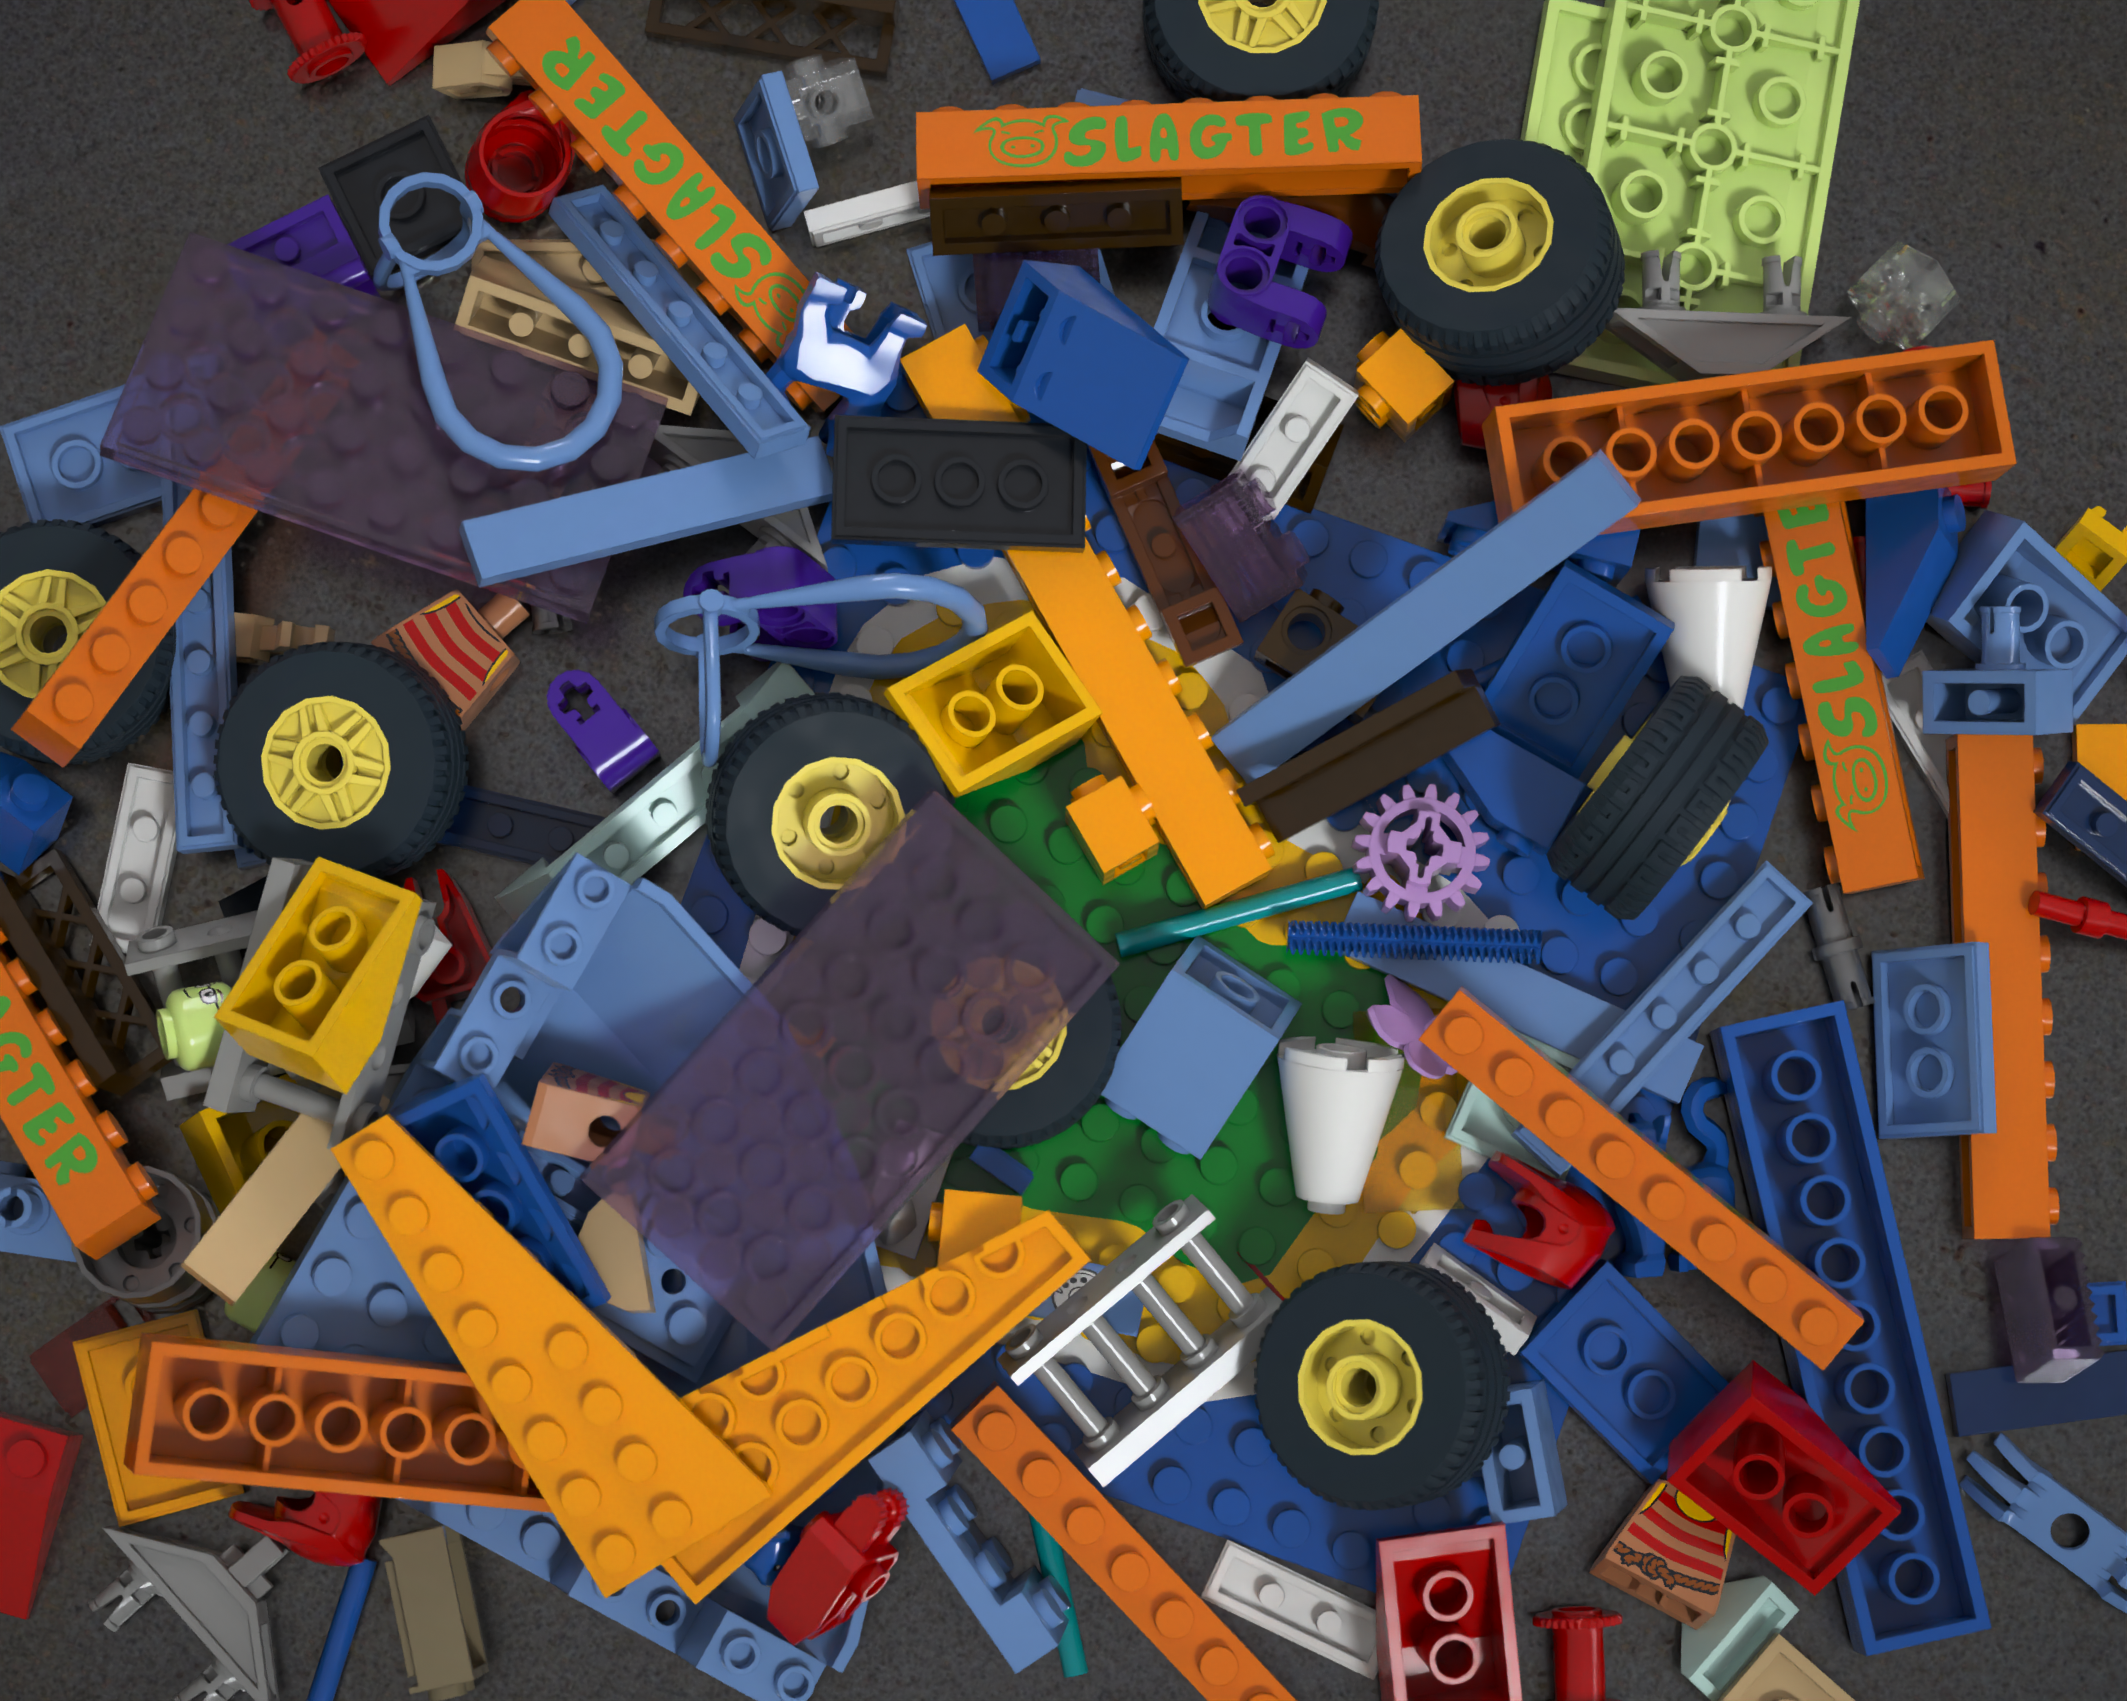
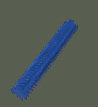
(1414, 940)

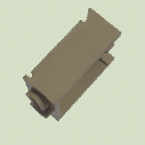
(435, 1611)

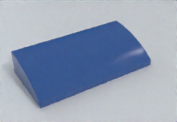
(485, 1155)

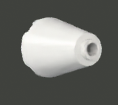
(1715, 623)
(1335, 1114)

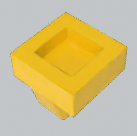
(2095, 547)

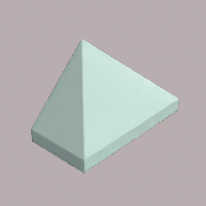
(1727, 1642)

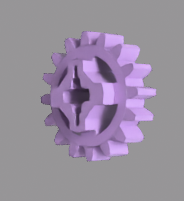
(1445, 854)

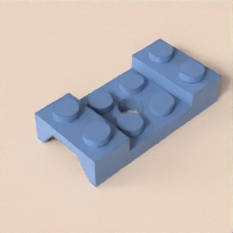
(1225, 368)
(1019, 1613)

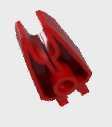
(469, 952)
(836, 1566)

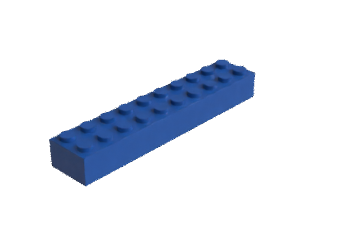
(1827, 1202)

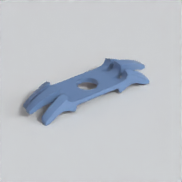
(2036, 1508)

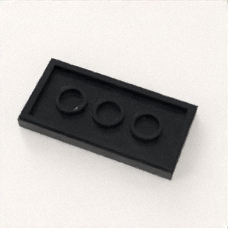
(957, 484)

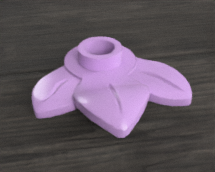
(1402, 1026)

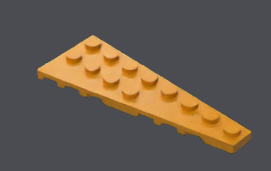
(851, 1383)
(590, 1422)

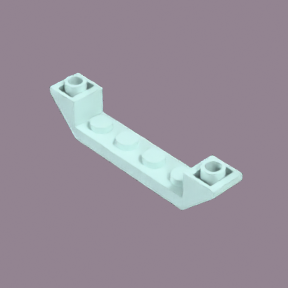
(663, 809)

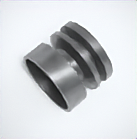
(150, 1280)

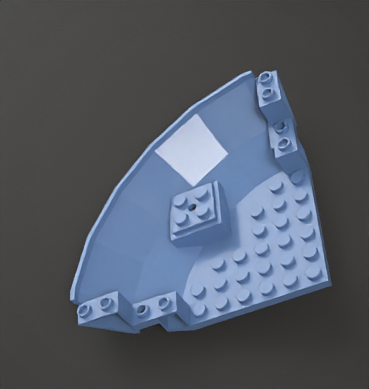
(626, 992)

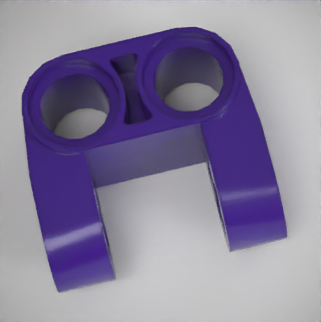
(1292, 235)
(768, 572)
(608, 739)

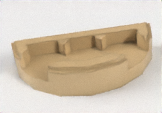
(619, 1258)

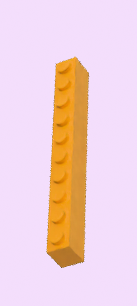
(1109, 655)

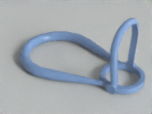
(433, 380)
(710, 646)

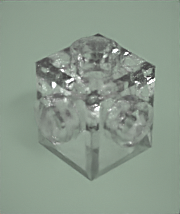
(840, 97)
(1902, 297)

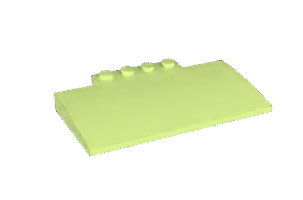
(1704, 137)

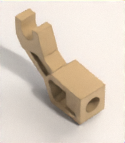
(470, 72)
(259, 637)

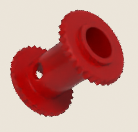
(315, 37)
(1579, 1650)

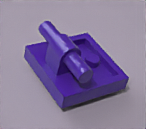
(312, 242)

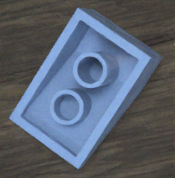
(2061, 614)

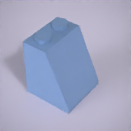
(1198, 1047)

